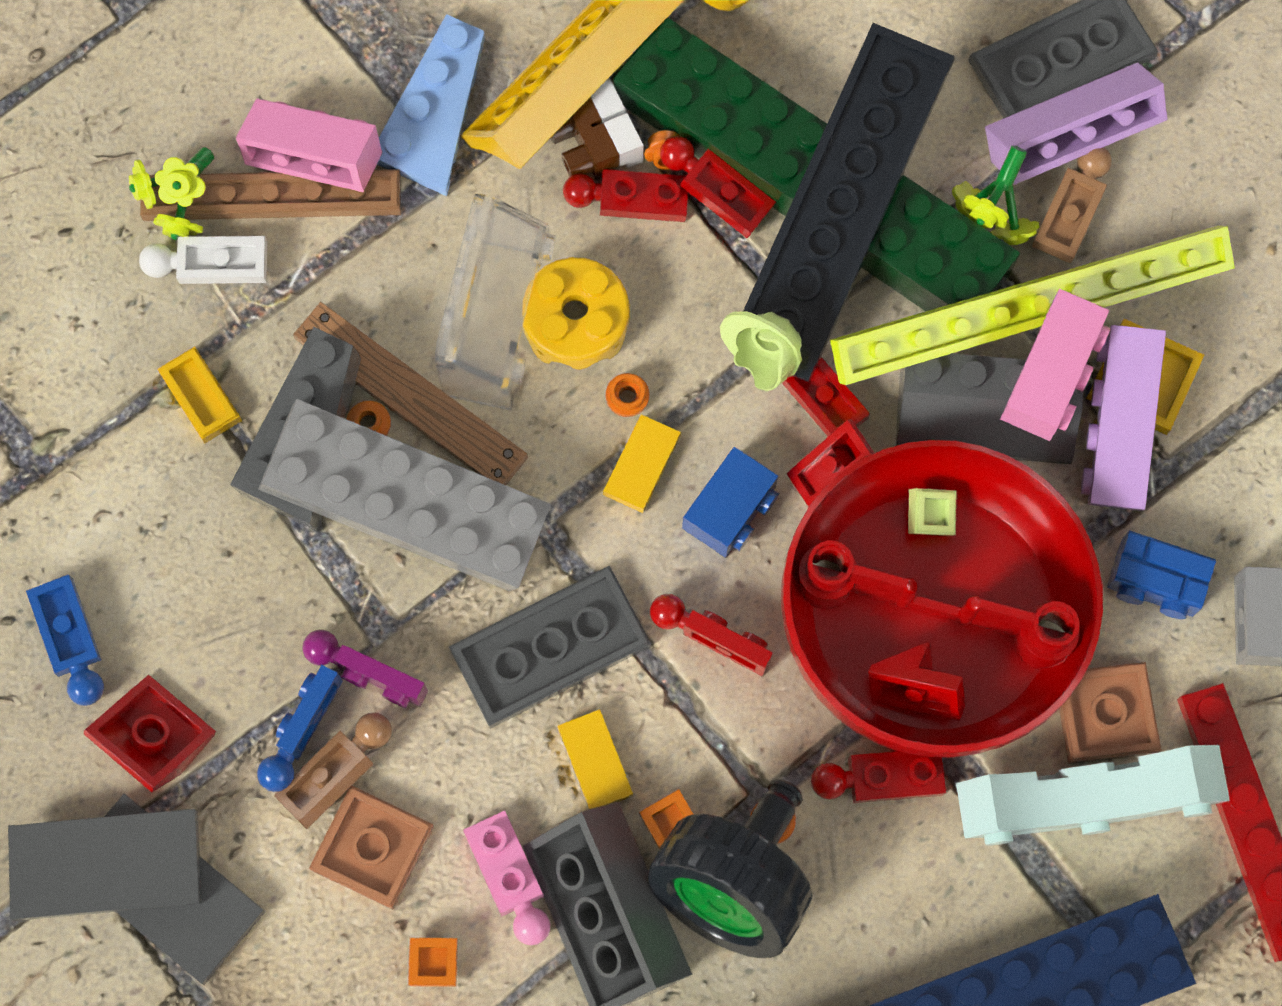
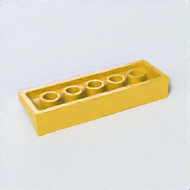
(564, 77)

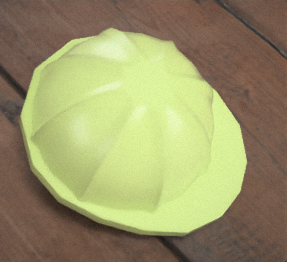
(763, 345)

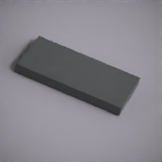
(1061, 54)
(550, 646)
(104, 864)
(198, 934)

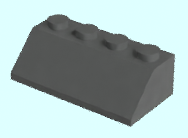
(963, 402)
(606, 908)

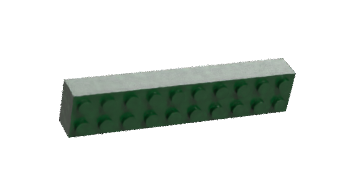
(717, 105)

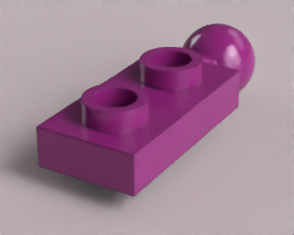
(322, 648)

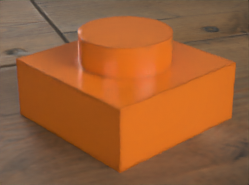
(664, 815)
(433, 962)

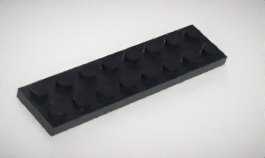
(849, 187)

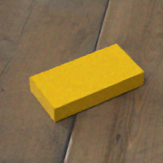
(199, 394)
(641, 463)
(595, 760)

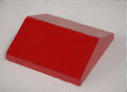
(150, 734)

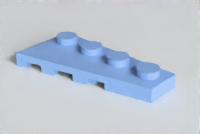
(430, 115)

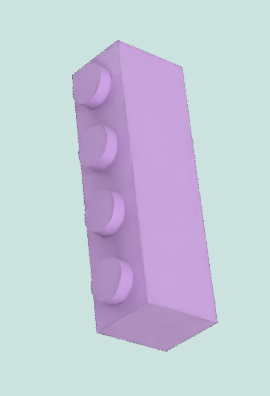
(1079, 121)
(1125, 418)

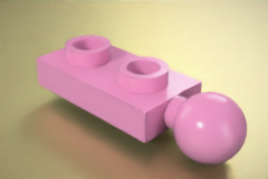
(509, 876)

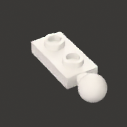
(209, 260)

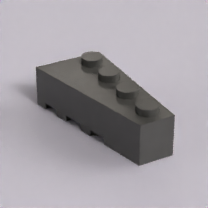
(321, 377)

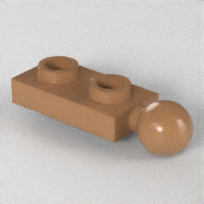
(1074, 206)
(334, 769)

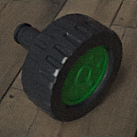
(734, 879)

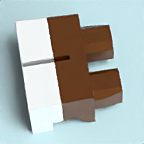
(603, 135)

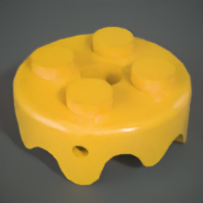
(582, 340)

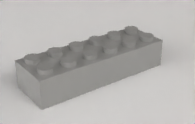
(404, 496)

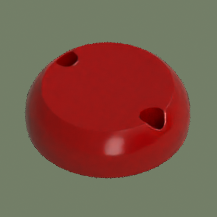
(968, 594)

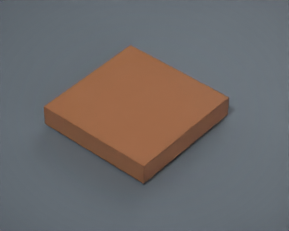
(1110, 715)
(371, 847)

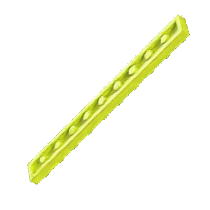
(1027, 304)

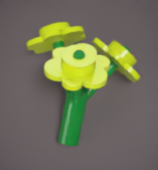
(178, 184)
(976, 206)

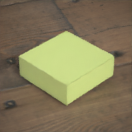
(932, 512)

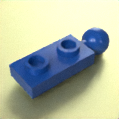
(67, 637)
(296, 729)

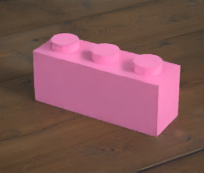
(309, 144)
(1057, 366)

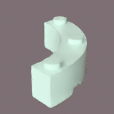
(1093, 795)

